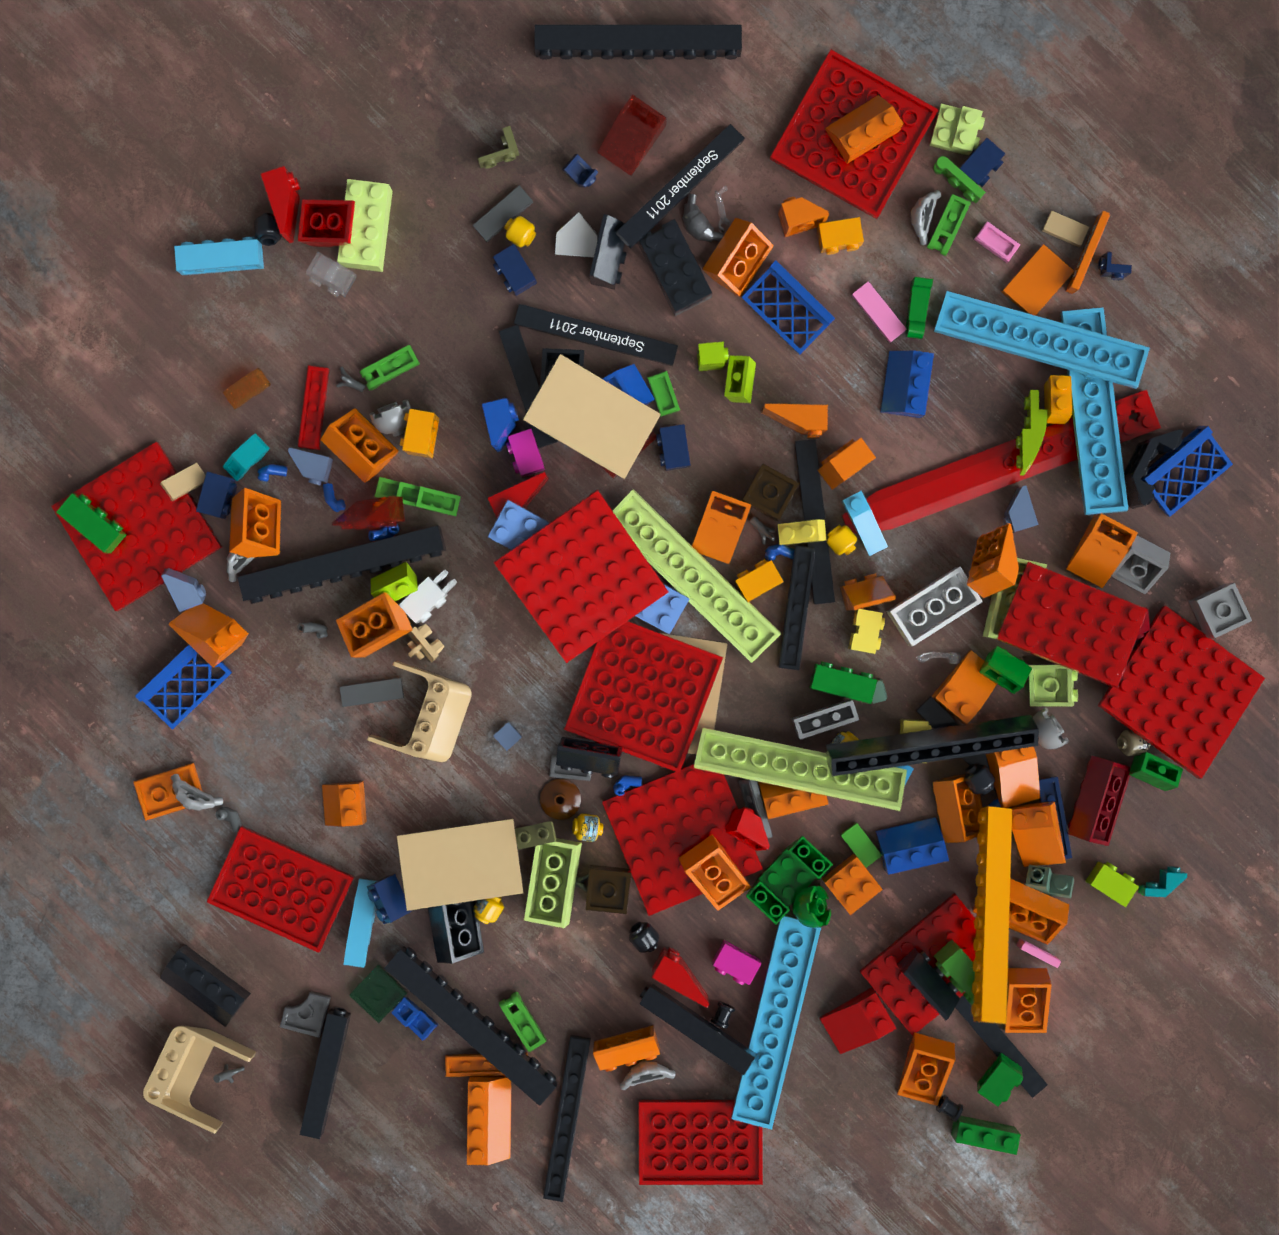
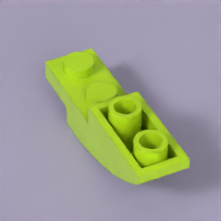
(1033, 432)

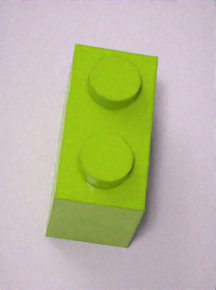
(712, 356)
(740, 379)
(395, 582)
(1111, 883)

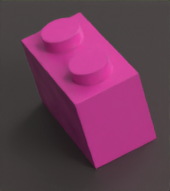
(526, 453)
(736, 962)

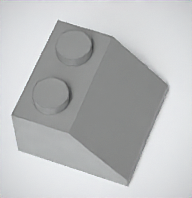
(1142, 565)

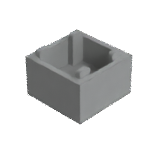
(1220, 610)

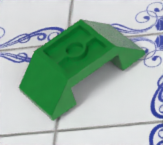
(786, 877)

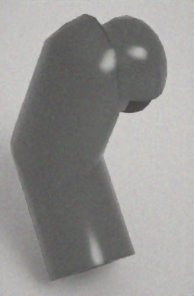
(307, 627)
(231, 816)

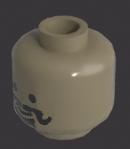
(1132, 744)

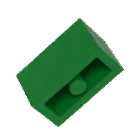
(1005, 670)
(1156, 771)
(1000, 1080)

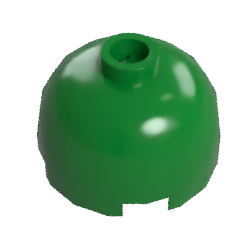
(811, 907)

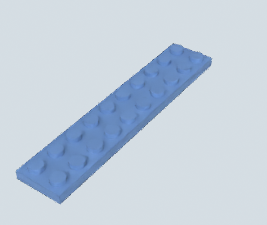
(518, 524)

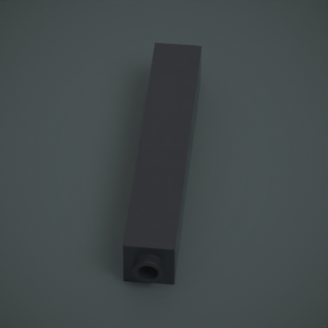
(697, 1028)
(325, 1073)

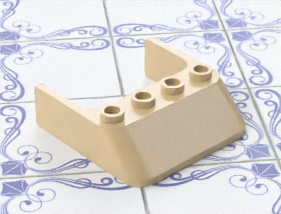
(438, 718)
(180, 1069)

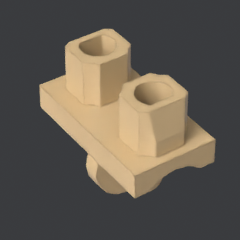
(429, 650)

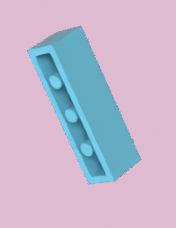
(219, 256)

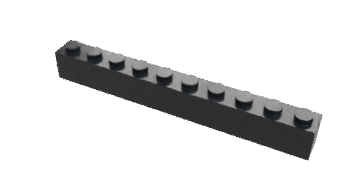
(638, 41)
(342, 563)
(932, 745)
(472, 1025)

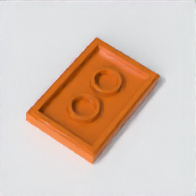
(1038, 281)
(157, 794)

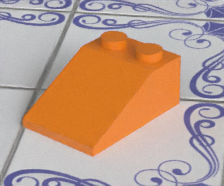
(802, 418)
(866, 593)
(209, 632)
(965, 689)
(1015, 776)
(1037, 834)
(714, 872)
(1027, 1000)
(926, 1069)

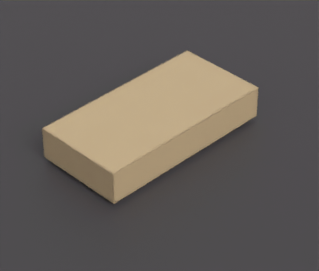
(1065, 229)
(184, 481)

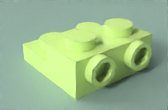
(957, 129)
(1052, 685)

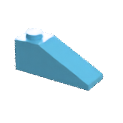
(864, 523)

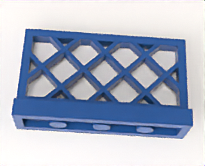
(800, 294)
(1172, 458)
(168, 674)

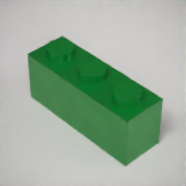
(92, 522)
(843, 682)
(986, 1134)

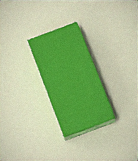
(663, 393)
(861, 845)

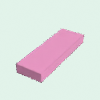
(879, 312)

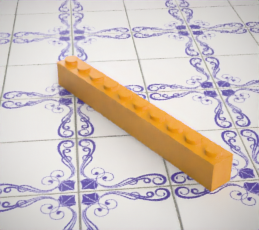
(992, 915)

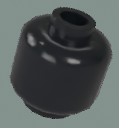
(267, 229)
(979, 779)
(643, 937)

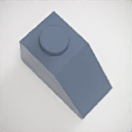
(312, 465)
(1020, 511)
(183, 589)

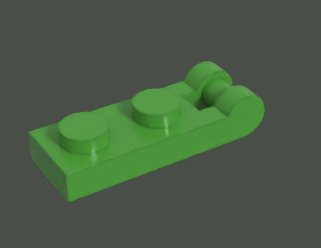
(959, 179)
(949, 224)
(390, 367)
(523, 1022)

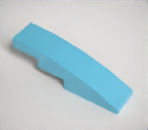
(360, 926)

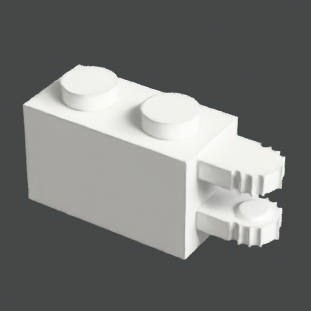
(429, 595)

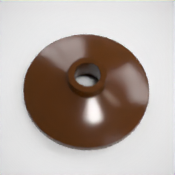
(565, 789)

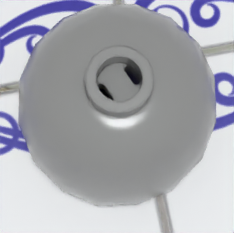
(391, 418)
(1049, 730)

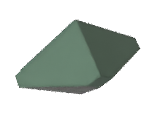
(880, 692)

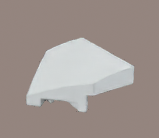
(576, 238)

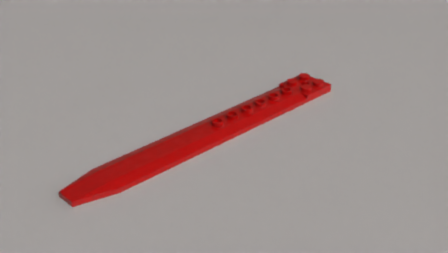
(993, 469)

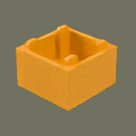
(420, 433)

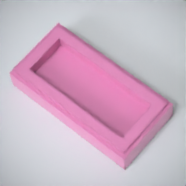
(997, 242)
(1039, 953)

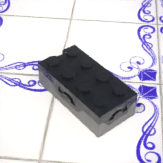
(675, 268)

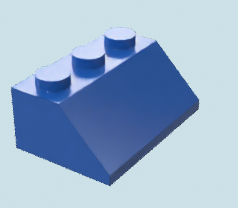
(907, 383)
(500, 421)
(911, 846)

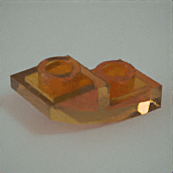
(246, 388)

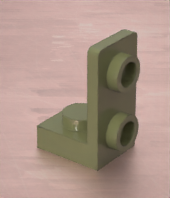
(504, 155)
(535, 835)

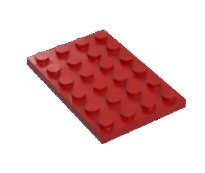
(1072, 624)
(280, 889)
(945, 923)
(697, 1144)

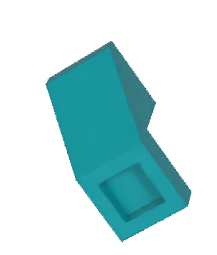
(245, 456)
(1168, 881)

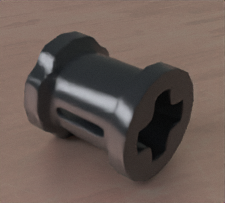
(723, 1014)
(949, 1108)

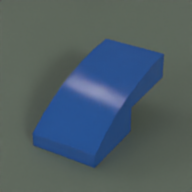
(415, 1018)

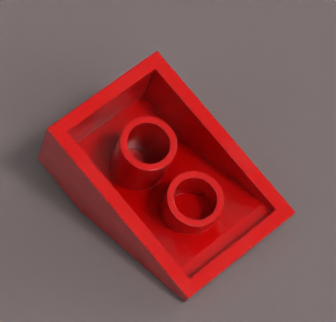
(284, 199)
(326, 222)
(520, 494)
(674, 972)
(858, 1021)

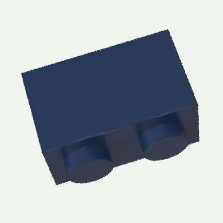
(982, 162)
(514, 269)
(674, 447)
(216, 495)
(388, 899)

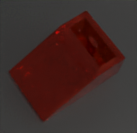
(632, 135)
(372, 514)

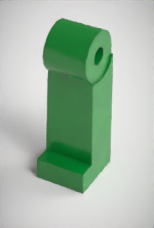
(918, 307)

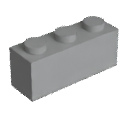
(825, 719)

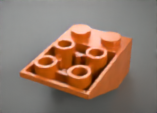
(721, 527)
(1101, 550)
(994, 562)

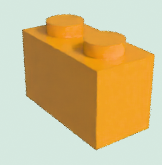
(840, 235)
(1058, 399)
(759, 580)

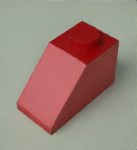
(748, 829)

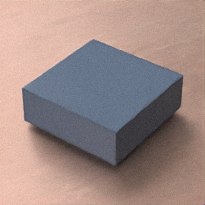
(507, 736)

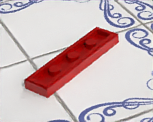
(313, 407)

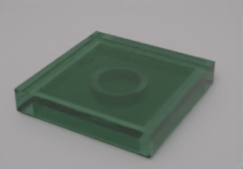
(378, 993)

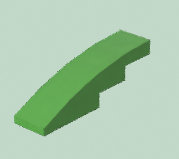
(419, 496)

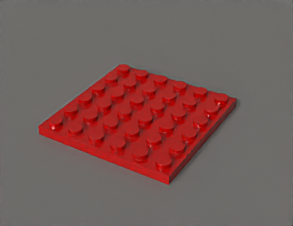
(813, 155)
(157, 529)
(581, 576)
(1182, 692)
(644, 694)
(668, 820)

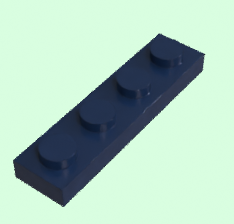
(1051, 792)

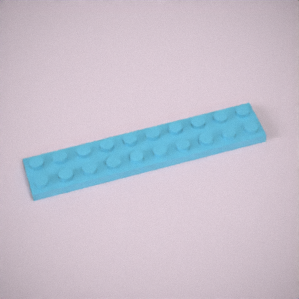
(1042, 340)
(1096, 429)
(776, 1022)

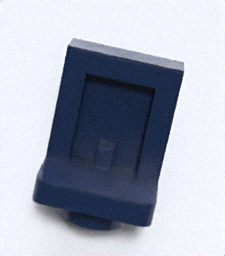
(580, 171)
(1115, 271)

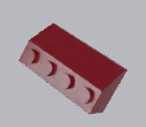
(1099, 801)

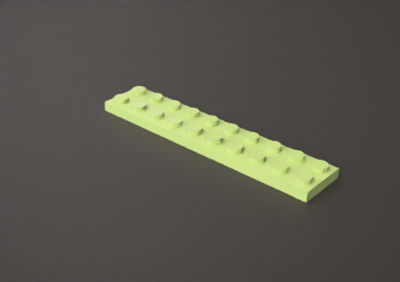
(695, 578)
(796, 769)

